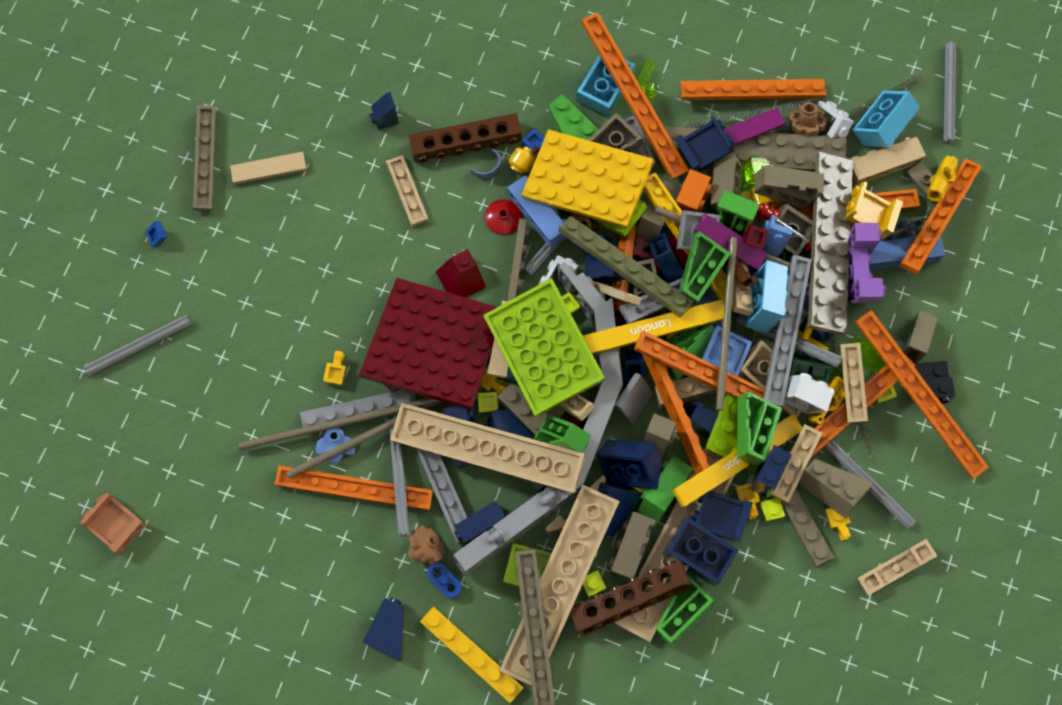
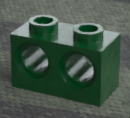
(816, 368)

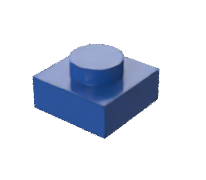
(533, 139)
(156, 234)

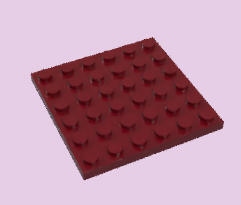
(431, 344)

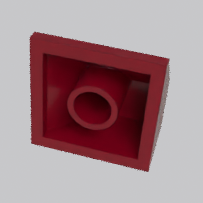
(461, 275)

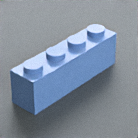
(541, 216)
(893, 250)

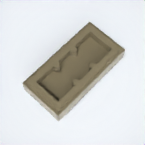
(920, 177)

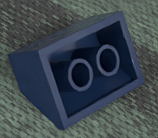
(630, 463)

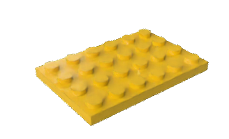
(587, 178)

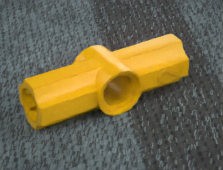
(942, 178)

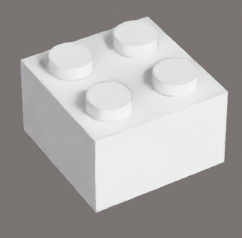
(807, 394)

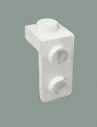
(842, 123)
(553, 266)

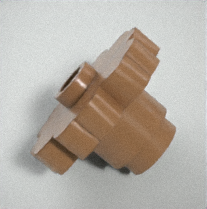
(807, 120)
(425, 546)

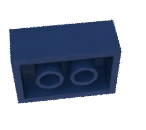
(700, 551)

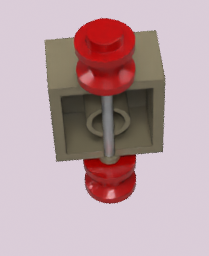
(792, 219)

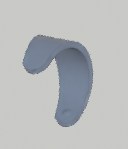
(491, 174)

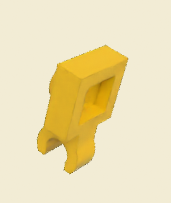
(335, 371)
(490, 382)
(745, 493)
(837, 521)

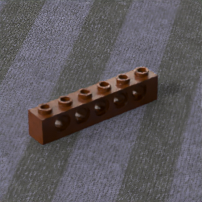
(471, 130)
(640, 601)

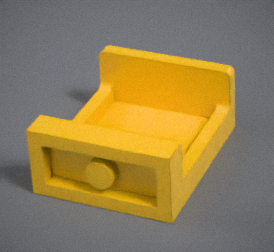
(870, 208)

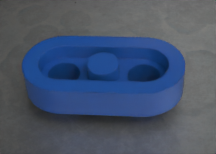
(444, 581)

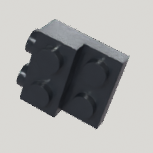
(938, 379)

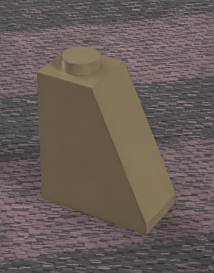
(919, 336)

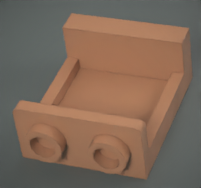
(113, 523)

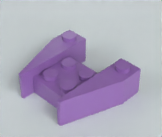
(861, 284)

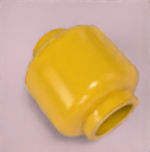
(522, 160)

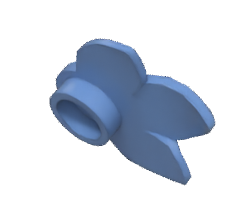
(326, 444)

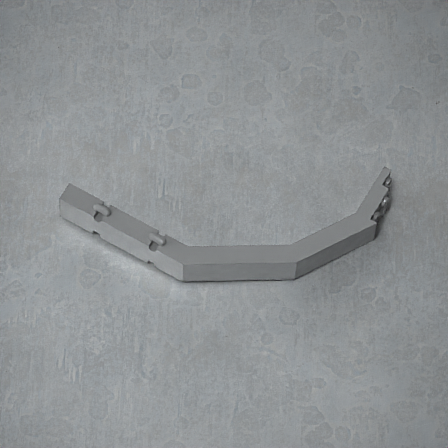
(552, 499)

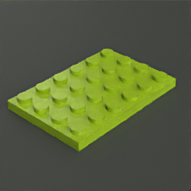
(544, 347)

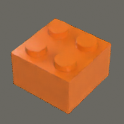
(694, 192)

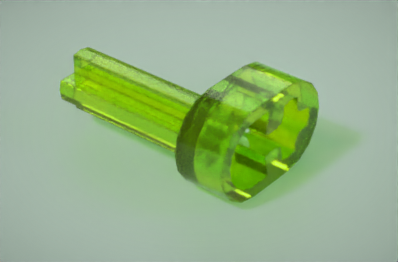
(649, 88)

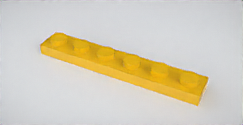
(471, 654)

